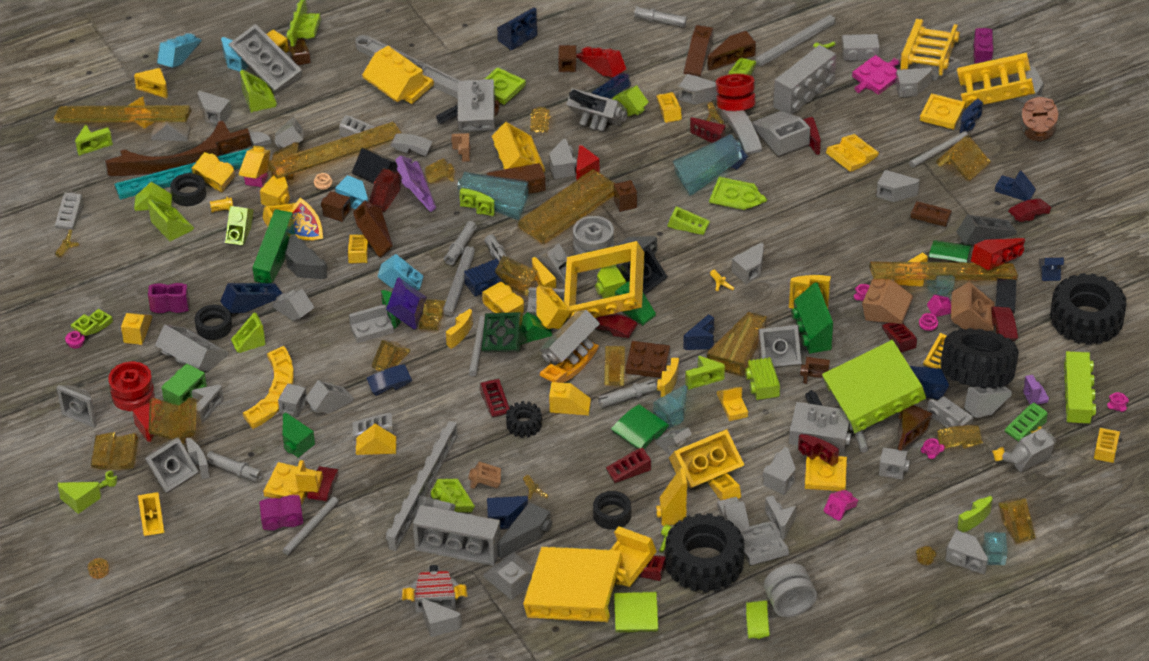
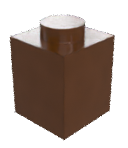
(567, 58)
(625, 196)
(336, 206)

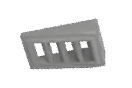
(351, 126)
(75, 203)
(383, 420)

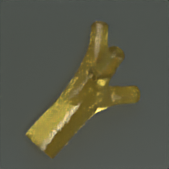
(713, 113)
(66, 243)
(533, 487)

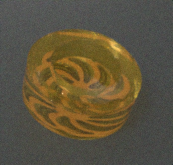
(98, 568)

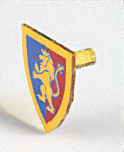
(306, 221)

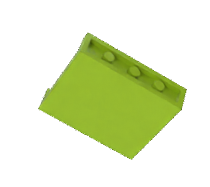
(874, 386)

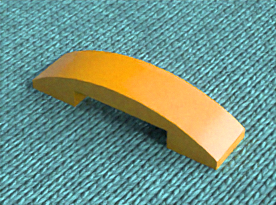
(567, 370)

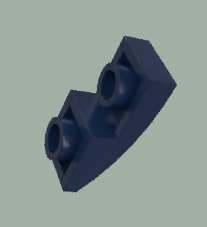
(968, 118)
(388, 378)

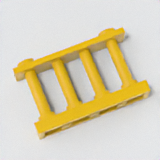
(915, 39)
(994, 69)

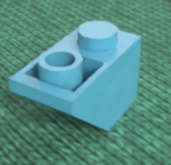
(232, 59)
(354, 189)
(397, 267)

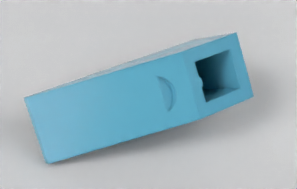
(176, 50)

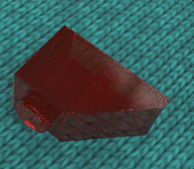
(385, 189)

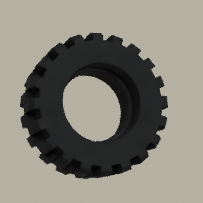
(1086, 325)
(979, 358)
(704, 572)

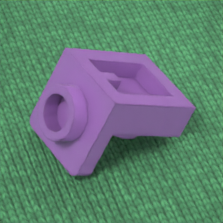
(1034, 391)

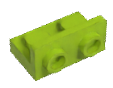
(452, 492)

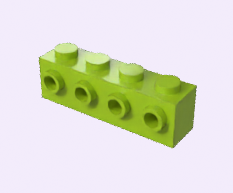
(1079, 387)

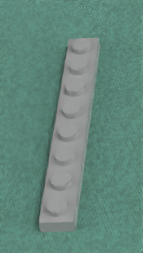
(424, 481)

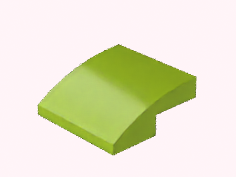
(636, 612)

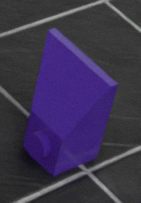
(406, 303)

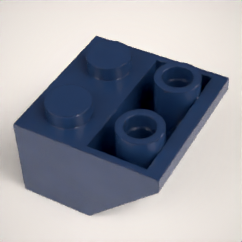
(518, 30)

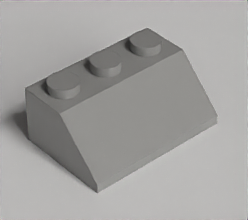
(189, 348)

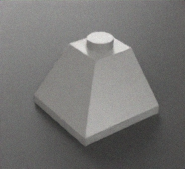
(76, 404)
(171, 464)
(510, 575)

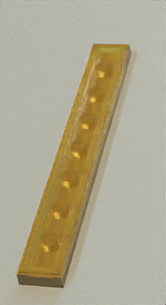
(171, 113)
(333, 150)
(930, 270)

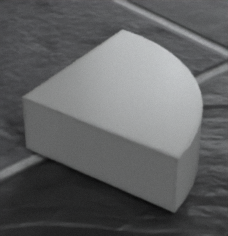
(259, 139)

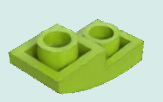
(473, 199)
(93, 323)
(980, 510)
(757, 619)

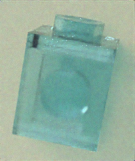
(942, 285)

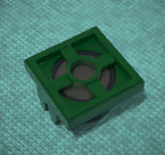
(504, 331)

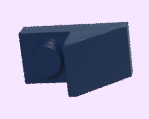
(1018, 188)
(1051, 268)
(700, 336)

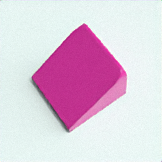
(258, 182)
(939, 305)

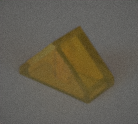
(389, 355)

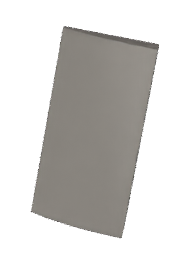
(266, 58)

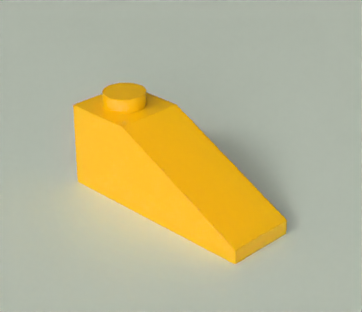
(673, 500)

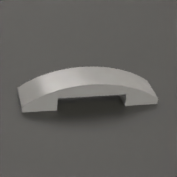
(743, 129)

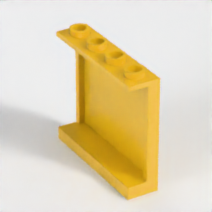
(572, 584)

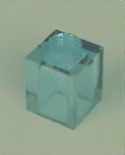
(995, 548)

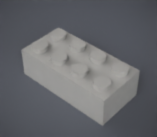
(804, 80)
(456, 535)

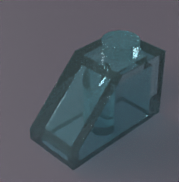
(672, 406)

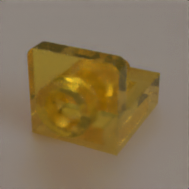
(439, 170)

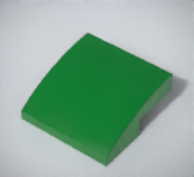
(950, 251)
(639, 427)

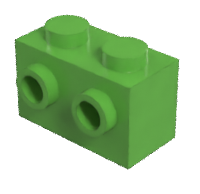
(179, 386)

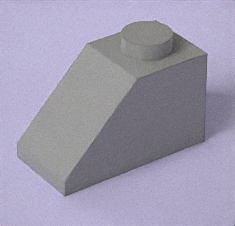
(912, 81)
(289, 133)
(328, 397)
(985, 401)

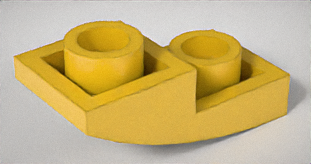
(458, 332)
(669, 378)

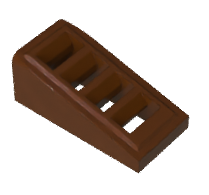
(299, 53)

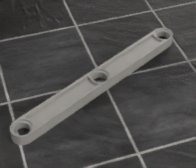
(441, 80)

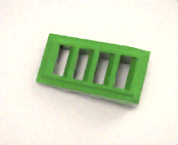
(1032, 412)

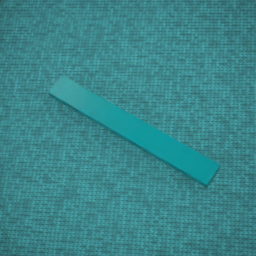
(164, 178)

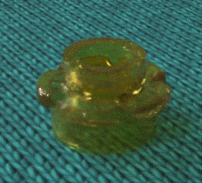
(925, 555)

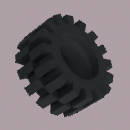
(523, 427)

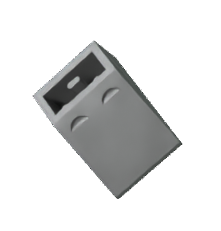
(783, 132)

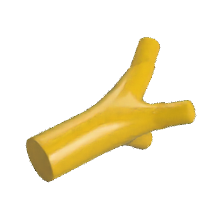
(720, 280)

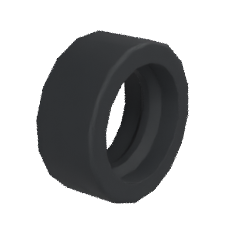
(188, 180)
(213, 332)
(612, 498)

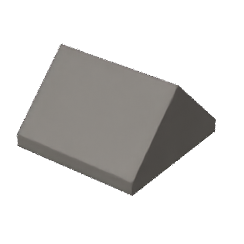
(780, 345)

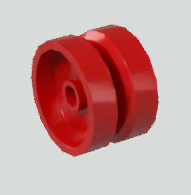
(735, 92)
(131, 385)

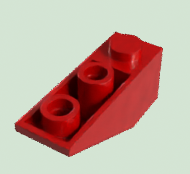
(604, 61)
(997, 252)

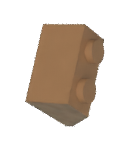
(886, 302)
(971, 308)

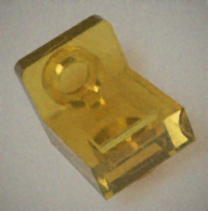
(540, 120)

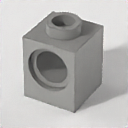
(292, 400)
(893, 463)

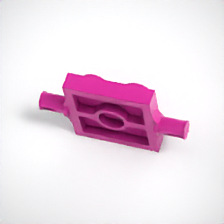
(875, 75)

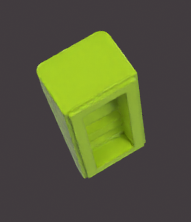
(743, 66)
(683, 221)

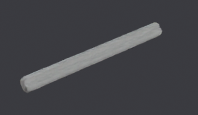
(795, 40)

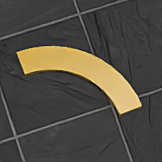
(283, 374)

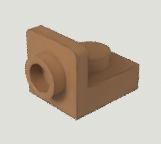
(462, 143)
(485, 474)

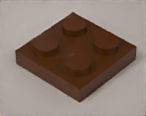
(647, 359)

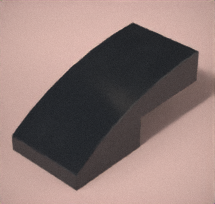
(1006, 293)

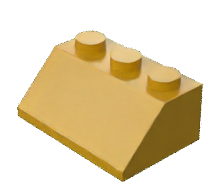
(393, 74)
(515, 147)
(707, 458)

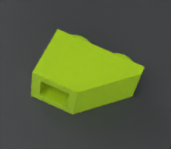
(238, 225)

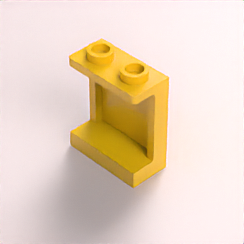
(636, 552)

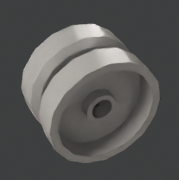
(592, 234)
(790, 590)

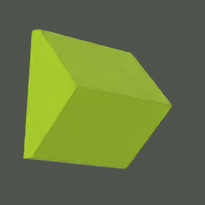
(256, 92)
(168, 220)

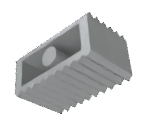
(859, 46)

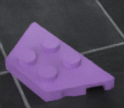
(414, 180)

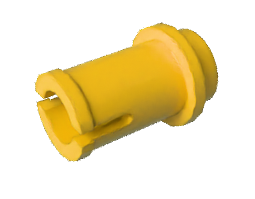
(219, 205)

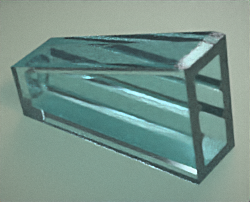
(707, 163)
(508, 194)

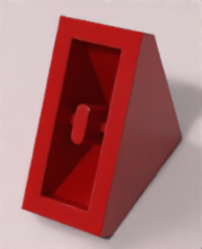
(586, 162)
(141, 420)

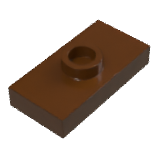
(931, 214)

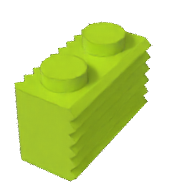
(762, 378)

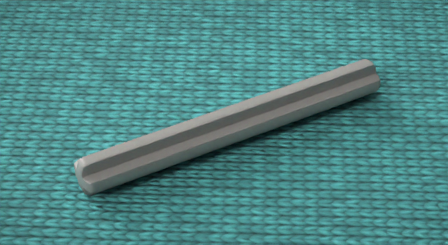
(458, 281)

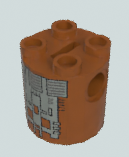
(1039, 118)

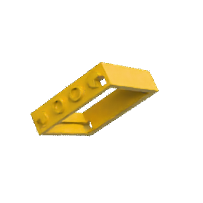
(600, 259)

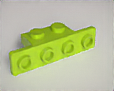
(303, 24)

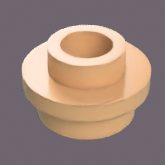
(322, 181)

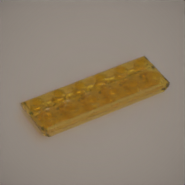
(567, 206)

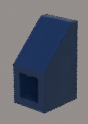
(506, 509)

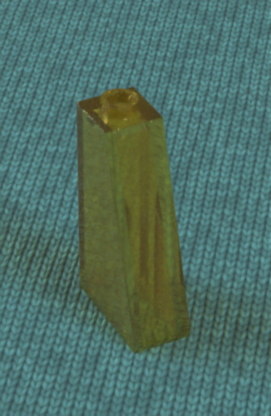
(738, 344)

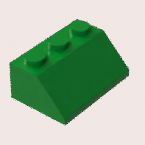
(813, 320)

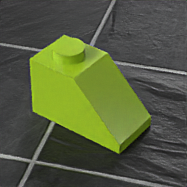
(632, 100)
(608, 281)

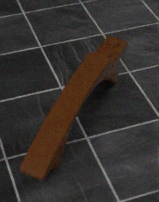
(218, 143)

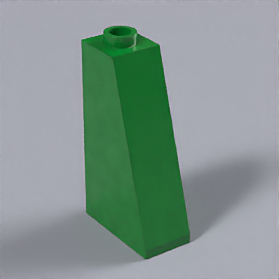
(273, 247)

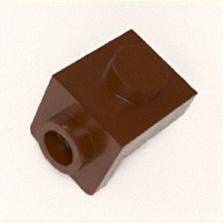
(814, 368)

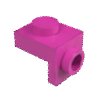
(839, 503)

